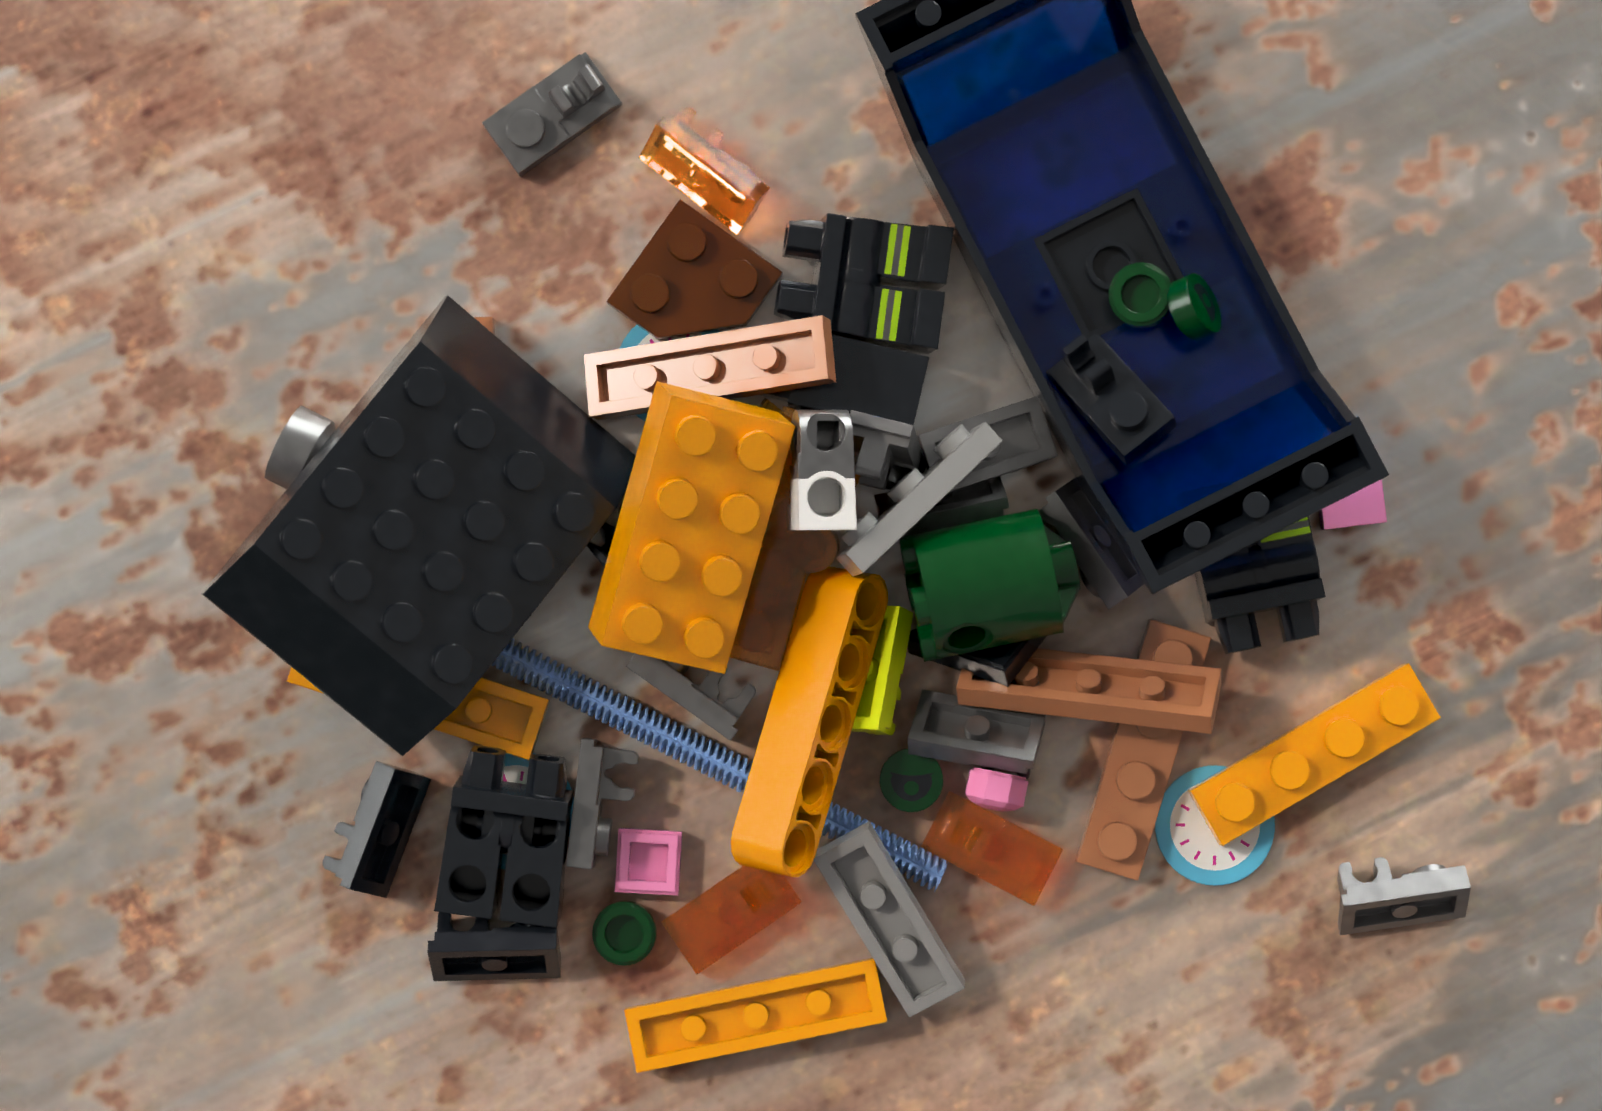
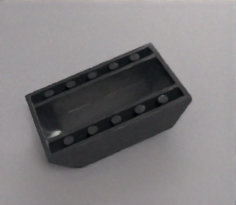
(425, 529)

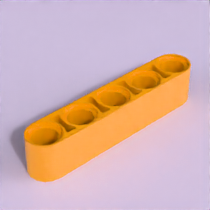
(809, 721)

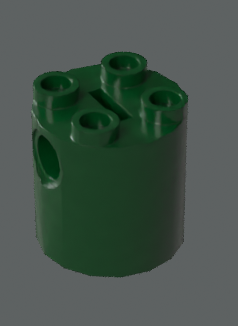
(988, 583)

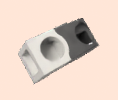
(822, 472)

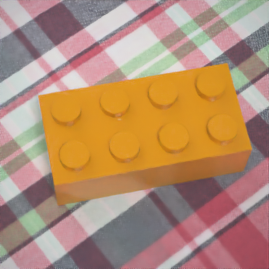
(690, 528)

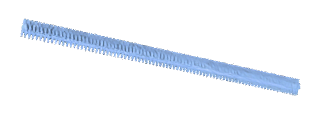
(690, 748)

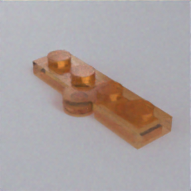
(780, 579)

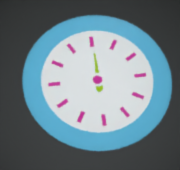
(1192, 846)

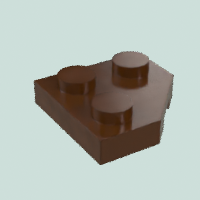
(693, 279)

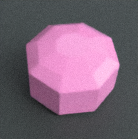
(996, 789)

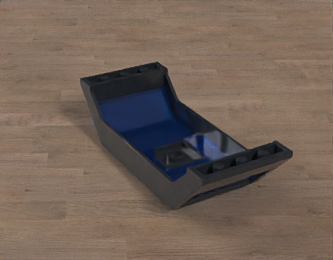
(1058, 170)

